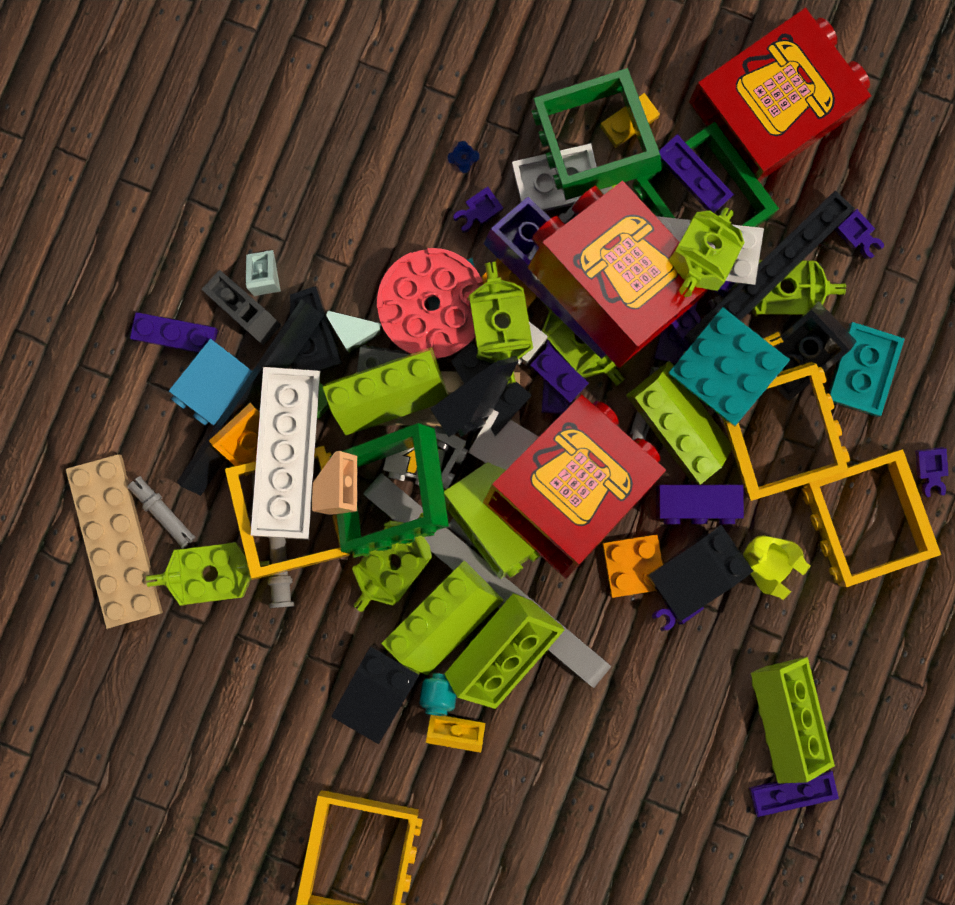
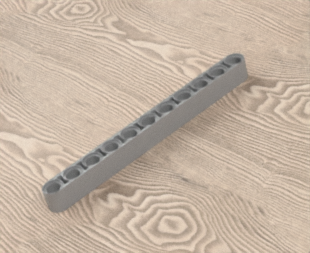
(454, 551)

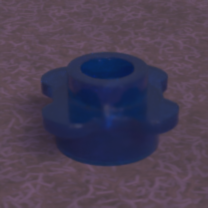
(463, 149)

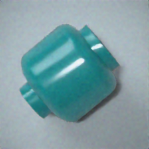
(437, 695)

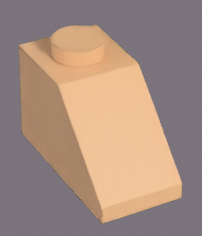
(336, 485)

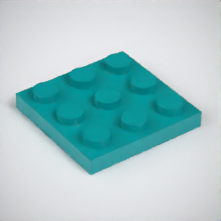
(728, 366)

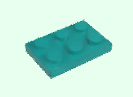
(866, 371)

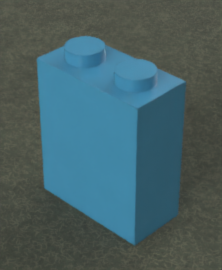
(210, 383)

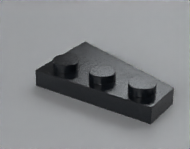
(512, 398)

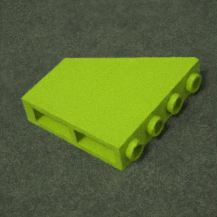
(489, 534)

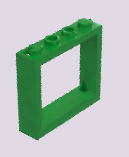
(734, 166)
(610, 173)
(431, 491)

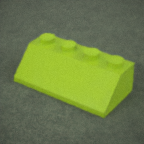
(386, 391)
(681, 424)
(443, 620)
(503, 652)
(792, 721)

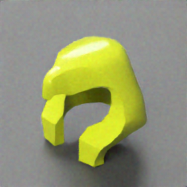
(772, 562)

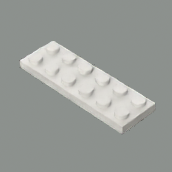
(285, 453)

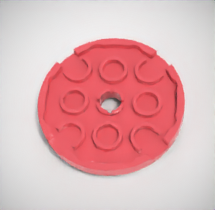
(404, 292)

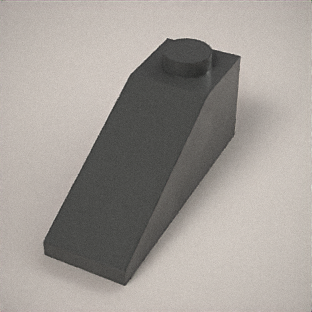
(241, 307)

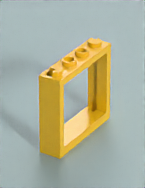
(832, 430)
(912, 508)
(245, 529)
(323, 802)

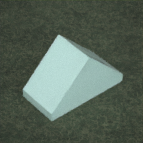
(262, 273)
(352, 330)

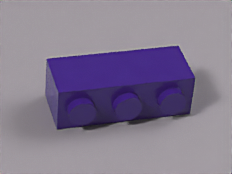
(699, 503)

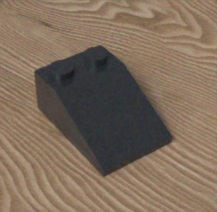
(814, 339)
(475, 400)
(700, 573)
(375, 694)

